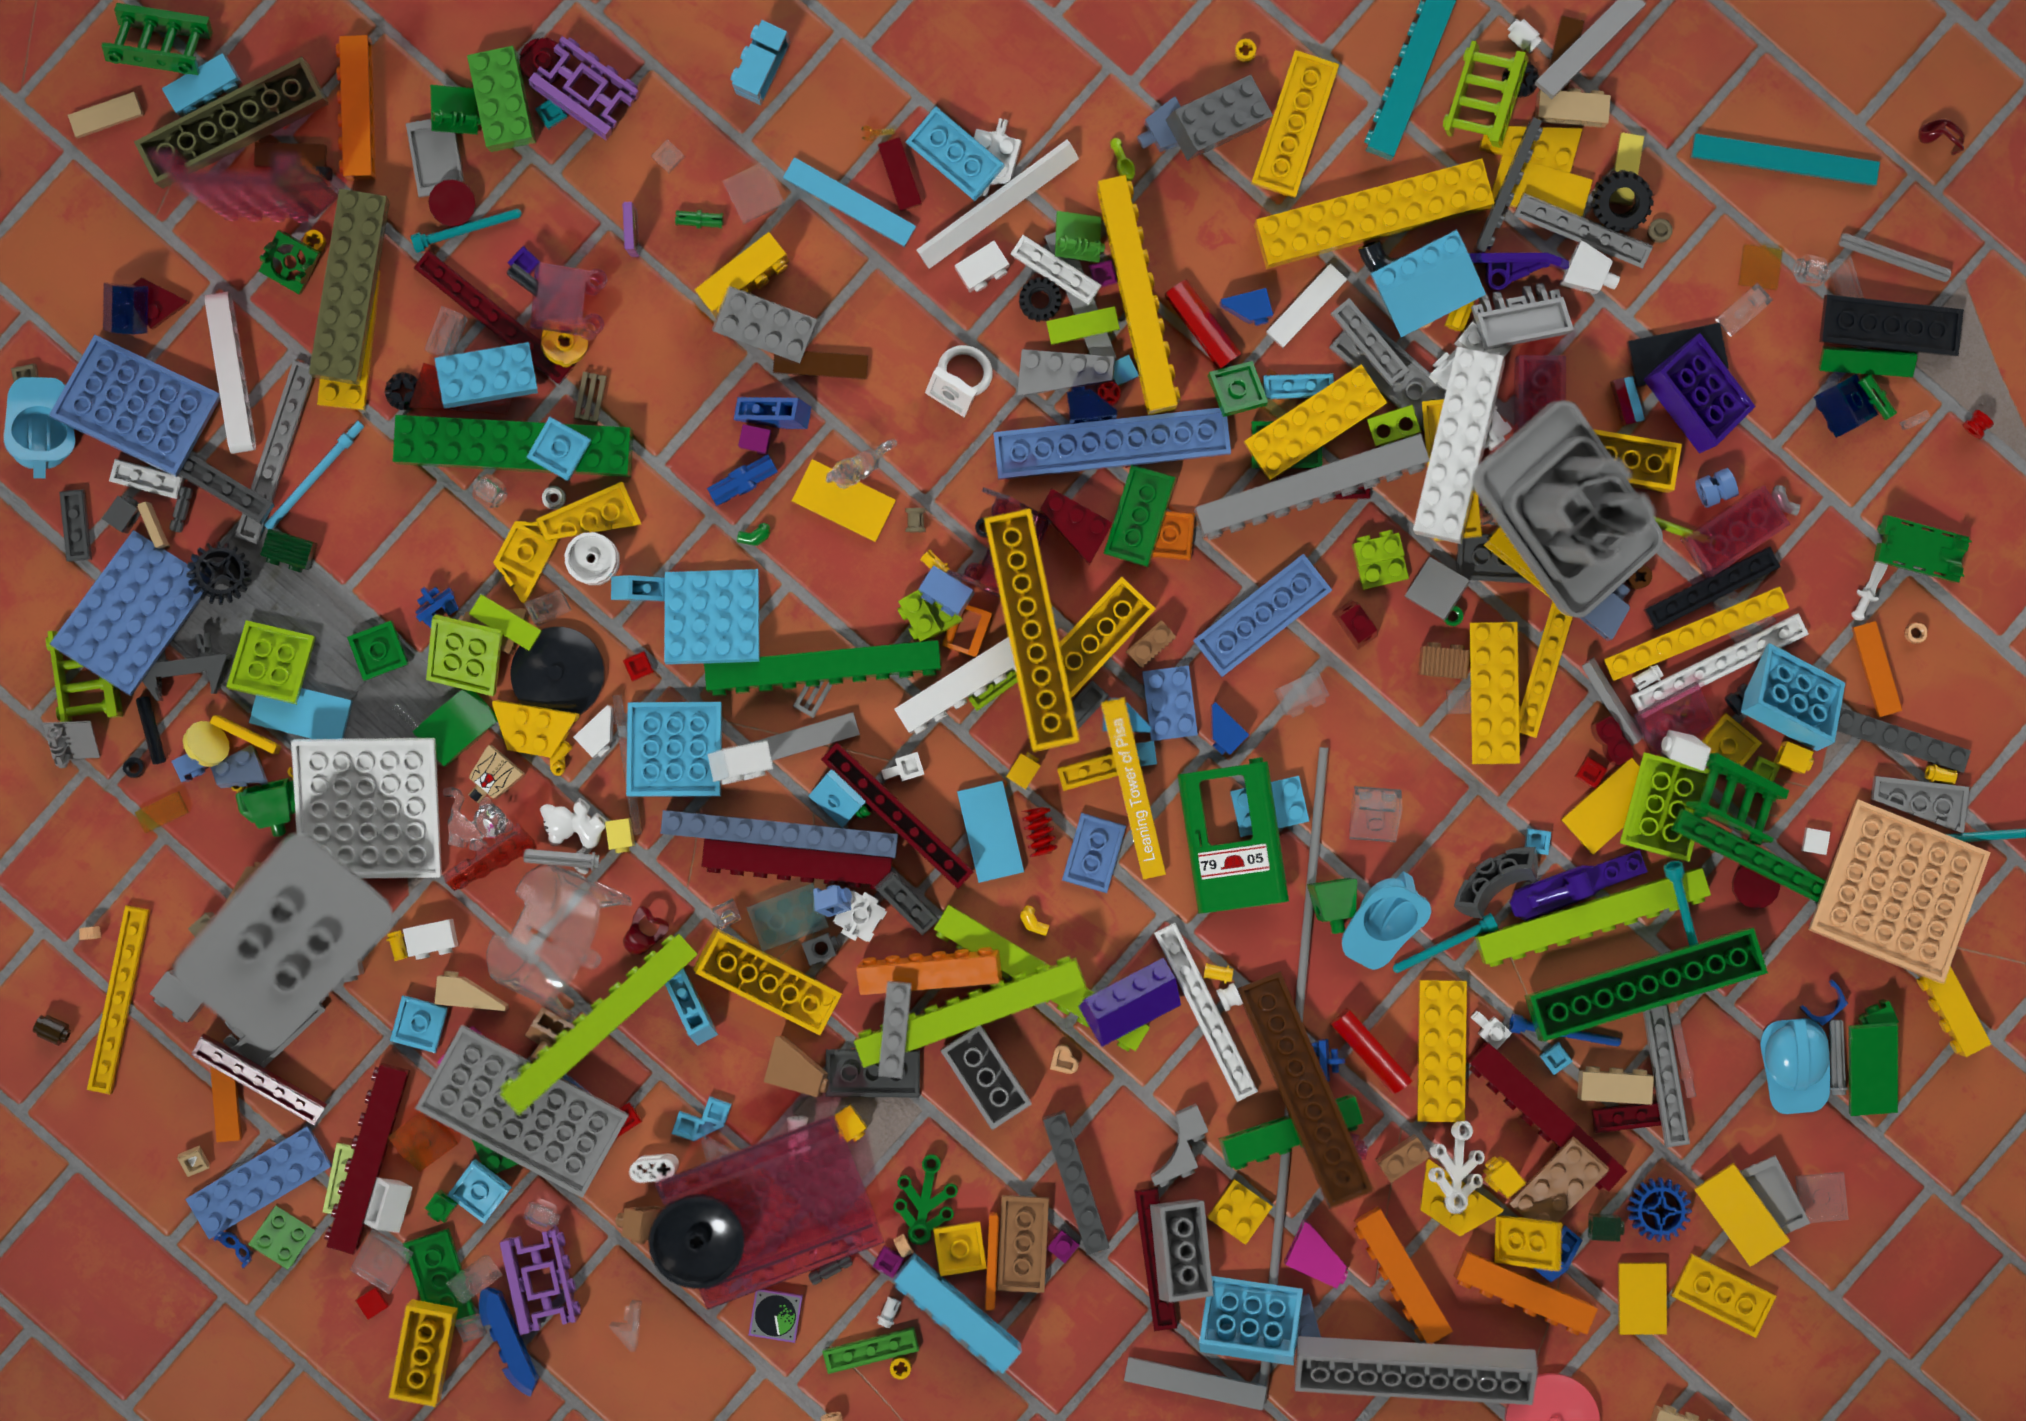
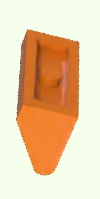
(978, 637)

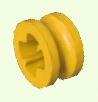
(1239, 46)
(311, 234)
(905, 1373)

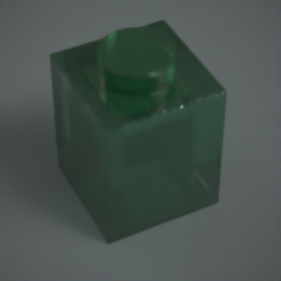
(1605, 1227)

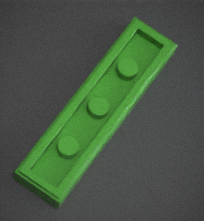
(870, 1350)

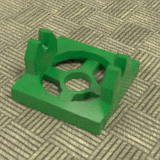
(267, 267)

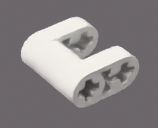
(657, 1172)

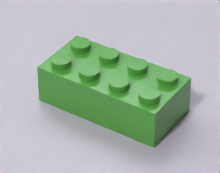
(501, 99)

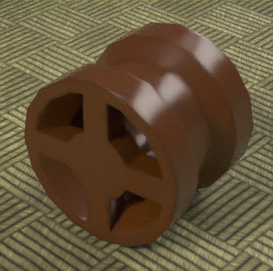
(1635, 580)

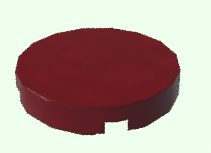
(539, 53)
(452, 202)
(1754, 889)

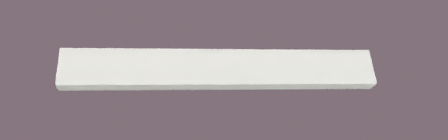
(998, 204)
(1723, 661)
(1206, 1012)

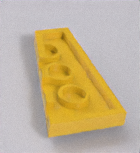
(1553, 149)
(595, 513)

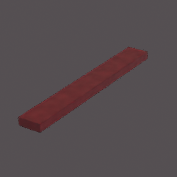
(487, 312)

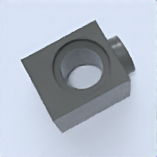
(122, 513)
(811, 953)

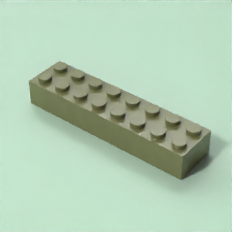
(236, 119)
(349, 286)

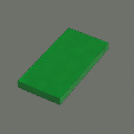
(1140, 515)
(1873, 1069)
(435, 1264)

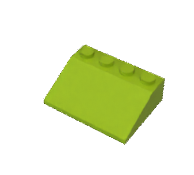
(1657, 798)

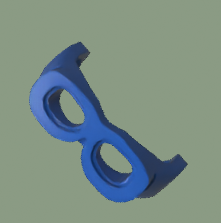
(1841, 1003)
(222, 1237)

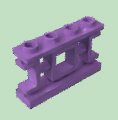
(572, 103)
(520, 1285)

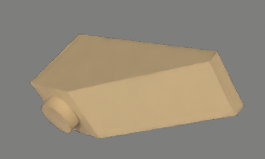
(462, 992)

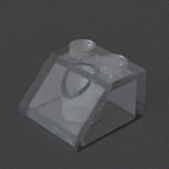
(1375, 814)

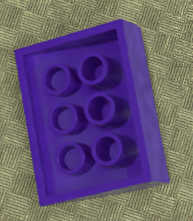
(1700, 393)

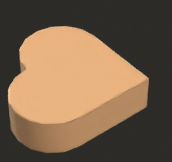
(1063, 1060)

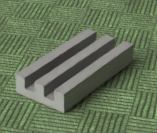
(805, 709)

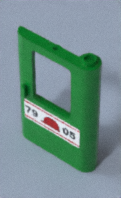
(1236, 872)

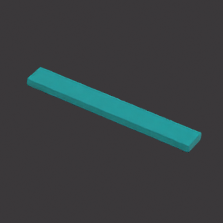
(1785, 159)

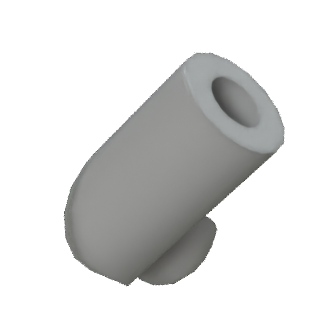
(1780, 497)

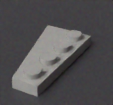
(1058, 370)
(1930, 801)

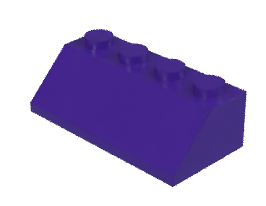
(1131, 1002)

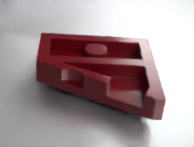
(161, 303)

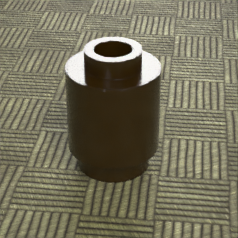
(52, 1029)

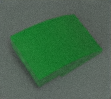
(457, 725)

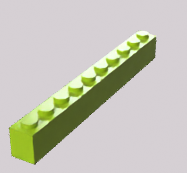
(1589, 917)
(1014, 960)
(979, 1007)
(598, 1024)

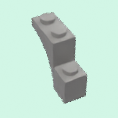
(1182, 1162)

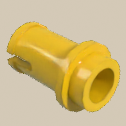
(931, 559)
(1934, 773)
(397, 945)
(1218, 973)

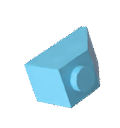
(637, 588)

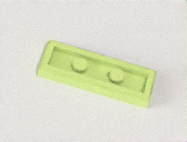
(337, 1174)

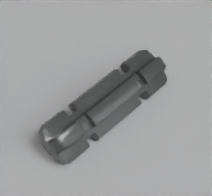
(181, 509)
(829, 1270)

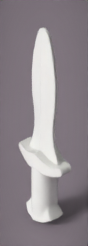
(1869, 591)

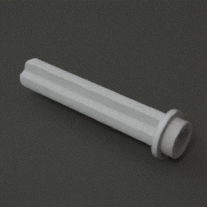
(561, 858)
(1837, 1057)

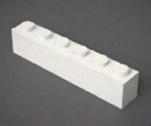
(957, 687)

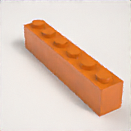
(356, 107)
(930, 971)
(1402, 1275)
(1525, 1292)

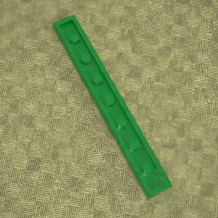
(1748, 855)

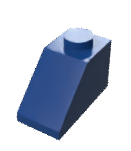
(1249, 307)
(1225, 731)
(1569, 1246)

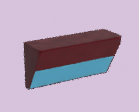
(1627, 401)

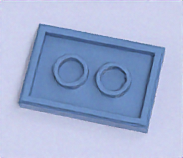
(1094, 852)

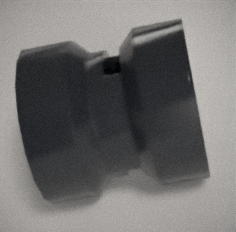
(1735, 699)

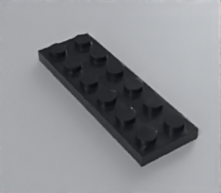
(1891, 325)

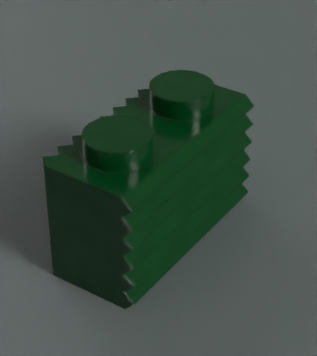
(288, 549)

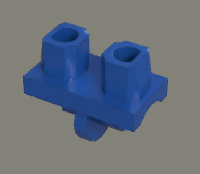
(444, 600)
(1322, 1051)

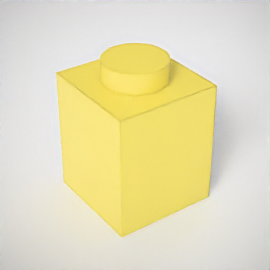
(620, 835)

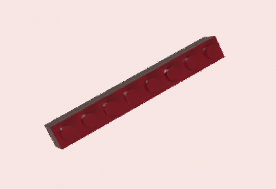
(897, 815)
(795, 862)
(1538, 1108)
(367, 1158)

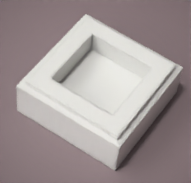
(1815, 841)

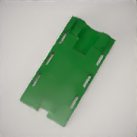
(1921, 549)

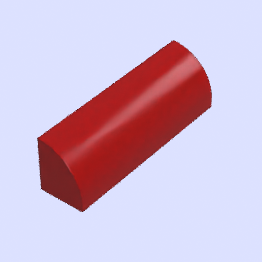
(1202, 324)
(1371, 1051)

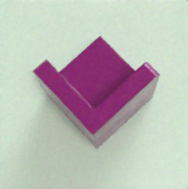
(755, 439)

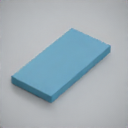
(955, 153)
(313, 717)
(990, 831)

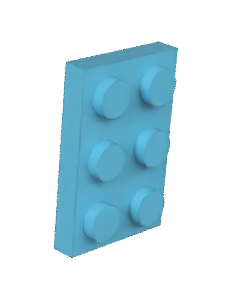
(1288, 802)

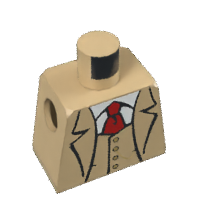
(493, 775)

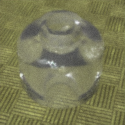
(1811, 270)
(489, 491)
(541, 1215)

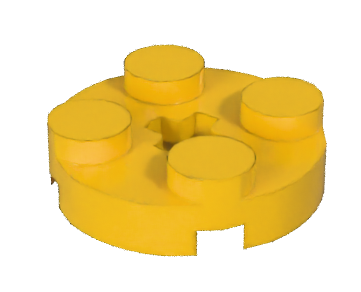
(562, 355)

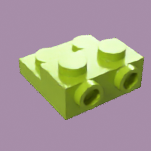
(1380, 559)
(925, 618)

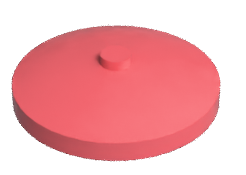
(1556, 1399)

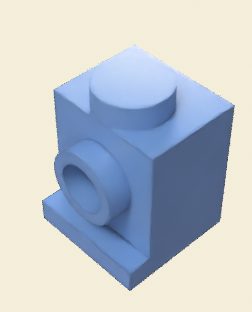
(187, 767)
(832, 900)

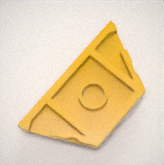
(524, 557)
(533, 728)
(1433, 1204)

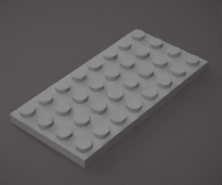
(556, 1137)

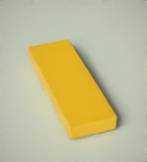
(246, 734)
(1087, 772)

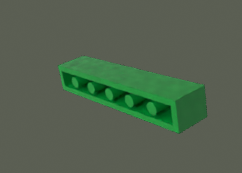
(1277, 1136)

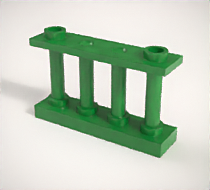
(162, 21)
(1753, 783)

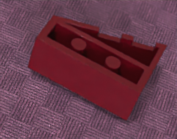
(1076, 523)

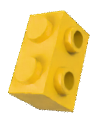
(1502, 1176)

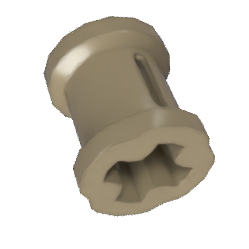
(915, 519)

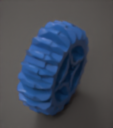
(1659, 1219)

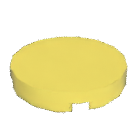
(206, 743)

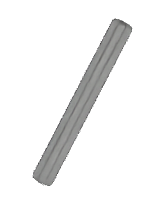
(1894, 257)

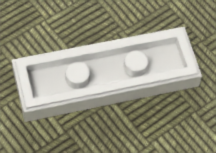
(146, 479)

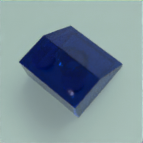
(125, 308)
(1087, 406)
(1845, 406)

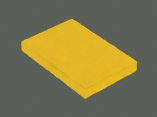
(1528, 1242)
(1642, 1298)

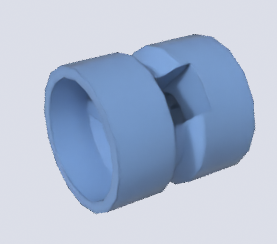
(1714, 488)

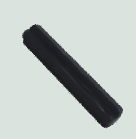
(150, 730)

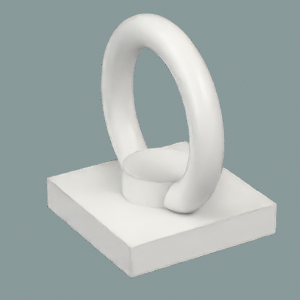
(951, 389)

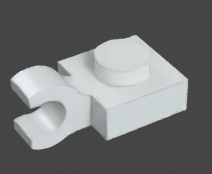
(907, 767)
(1492, 1030)

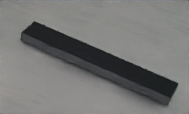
(1712, 588)

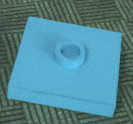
(559, 448)
(836, 798)
(419, 1024)
(479, 1191)

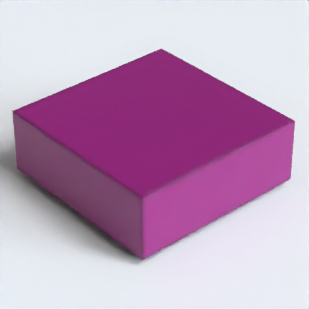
(1103, 273)
(888, 1261)

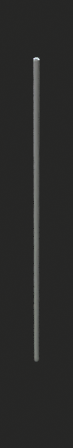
(1299, 1004)

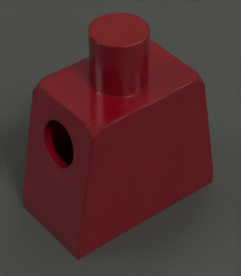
(1356, 624)

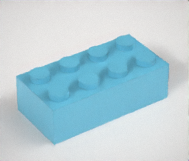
(486, 375)

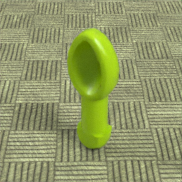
(1124, 164)

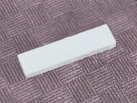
(1056, 270)
(1306, 305)

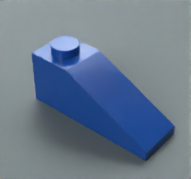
(773, 412)

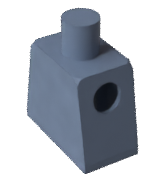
(1158, 129)
(1609, 614)

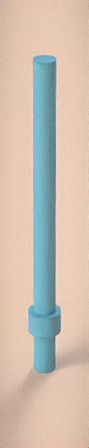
(344, 441)

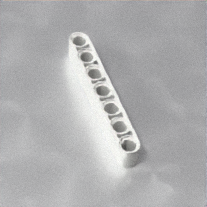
(230, 372)

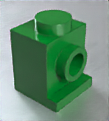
(1878, 1014)
(440, 1206)

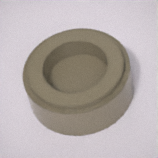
(1660, 230)

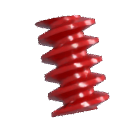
(1040, 831)

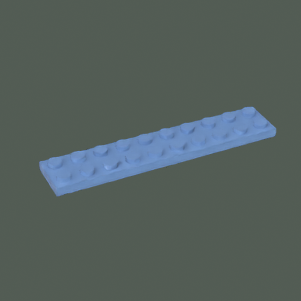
(1111, 443)

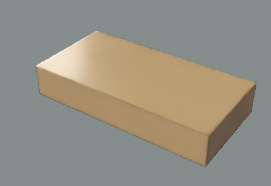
(153, 525)

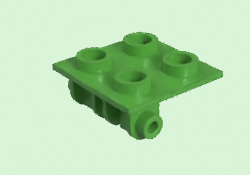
(1078, 236)
(281, 1237)

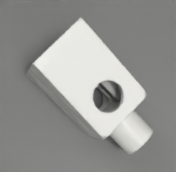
(1589, 270)

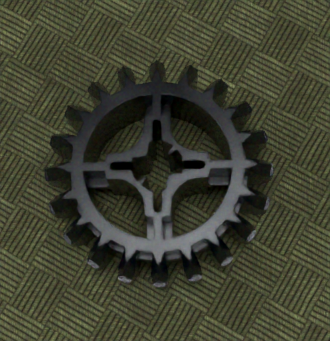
(212, 567)

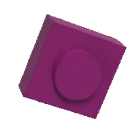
(1063, 1246)

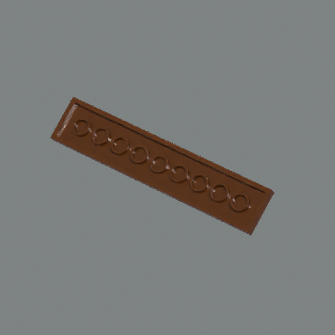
(1305, 1090)

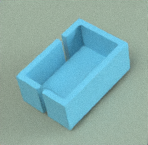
(760, 62)

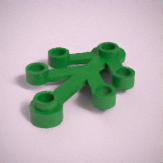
(924, 1203)

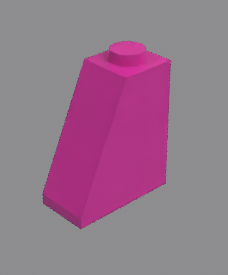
(1315, 1257)

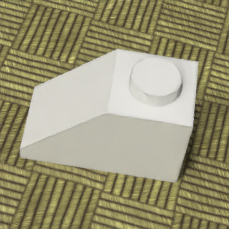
(598, 733)
(1685, 749)

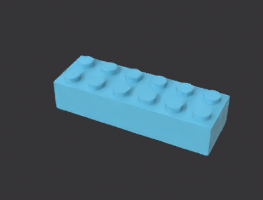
(958, 1313)

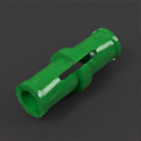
(699, 219)
(1886, 410)

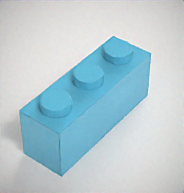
(196, 90)

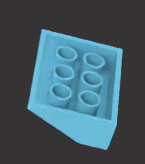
(1428, 283)
(1794, 698)
(1251, 1320)

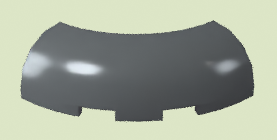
(1493, 876)

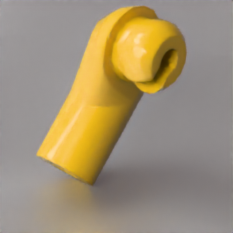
(557, 763)
(1031, 923)

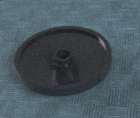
(559, 672)
(696, 1241)

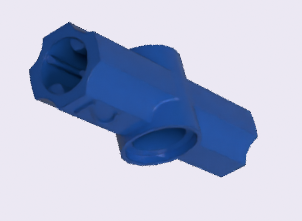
(742, 480)

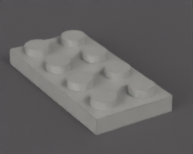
(764, 324)

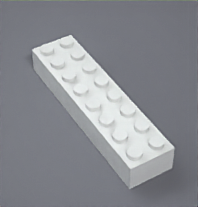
(1459, 445)

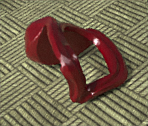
(1934, 129)
(635, 940)

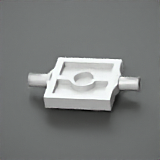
(1003, 148)

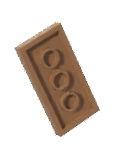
(1559, 1183)
(1023, 1243)

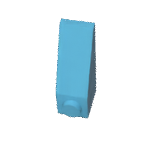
(690, 1008)

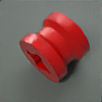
(1112, 392)
(1978, 424)

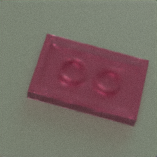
(1680, 712)

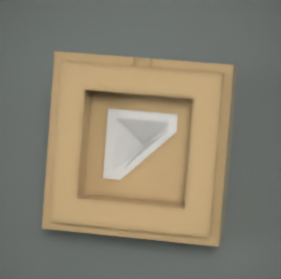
(193, 1161)

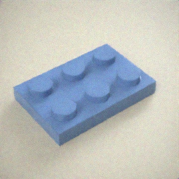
(1170, 703)

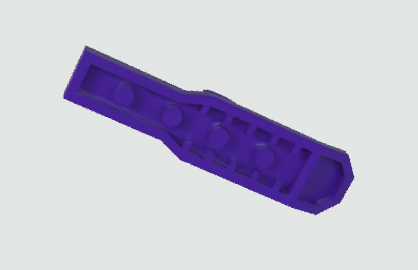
(1515, 265)
(1573, 885)

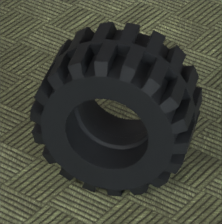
(1636, 214)

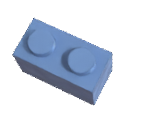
(946, 591)

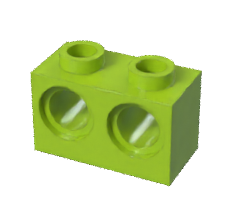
(1392, 420)

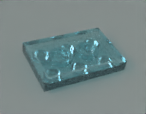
(786, 917)

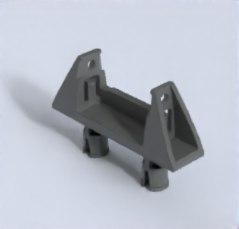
(205, 661)

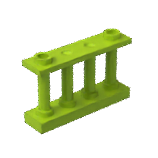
(1502, 110)
(111, 705)

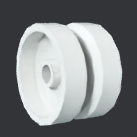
(603, 567)

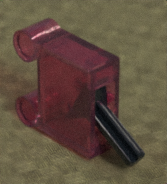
(560, 297)

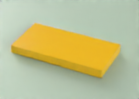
(1546, 184)
(854, 508)
(1604, 809)
(1742, 1214)
(1723, 1295)

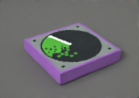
(630, 223)
(775, 1315)

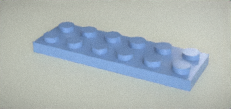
(1262, 615)
(258, 1182)

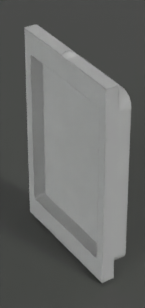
(433, 156)
(1776, 1193)

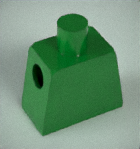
(1334, 901)

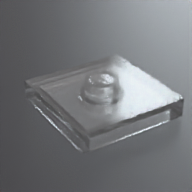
(381, 1261)

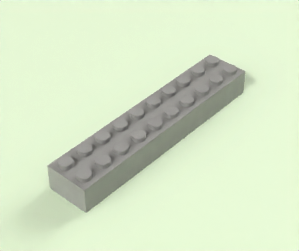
(1311, 486)
(1415, 1370)

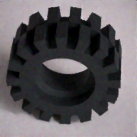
(1036, 313)

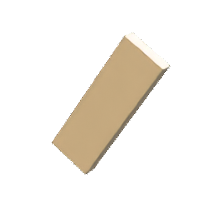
(105, 115)

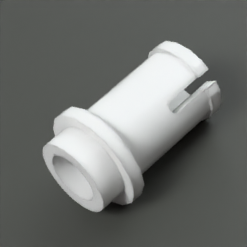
(1647, 677)
(889, 1312)

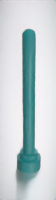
(422, 241)
(1990, 835)
(1675, 871)
(1485, 925)

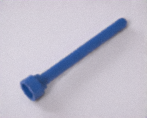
(1520, 1024)

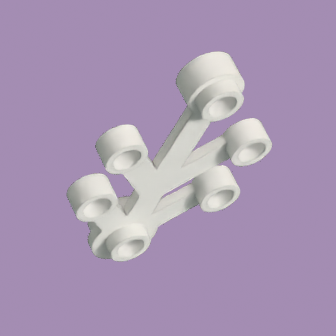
(1456, 1169)

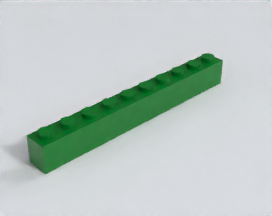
(823, 667)

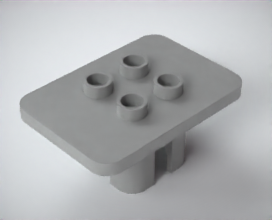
(1568, 508)
(283, 941)

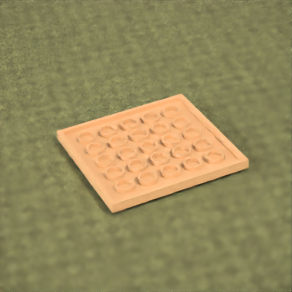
(1899, 891)

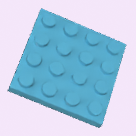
(712, 617)
(671, 748)

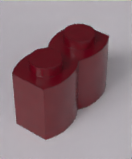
(1609, 735)

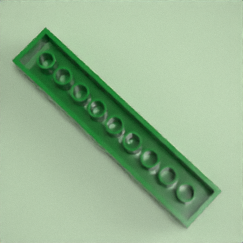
(502, 445)
(1645, 984)

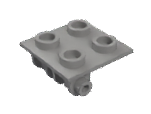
(71, 741)

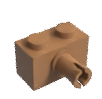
(545, 1029)
(637, 1222)

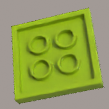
(464, 655)
(271, 662)

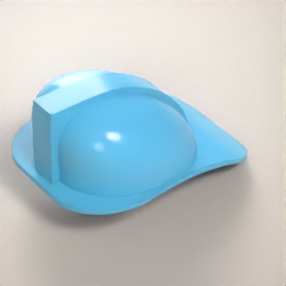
(30, 432)
(1385, 921)
(1796, 1065)

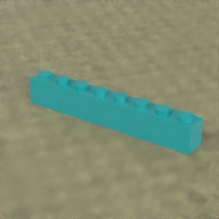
(1408, 77)

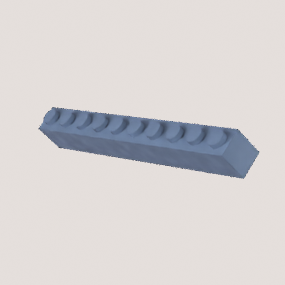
(779, 833)

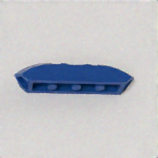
(503, 1329)

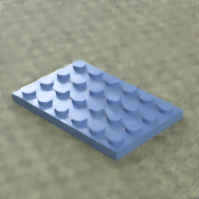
(135, 405)
(129, 614)

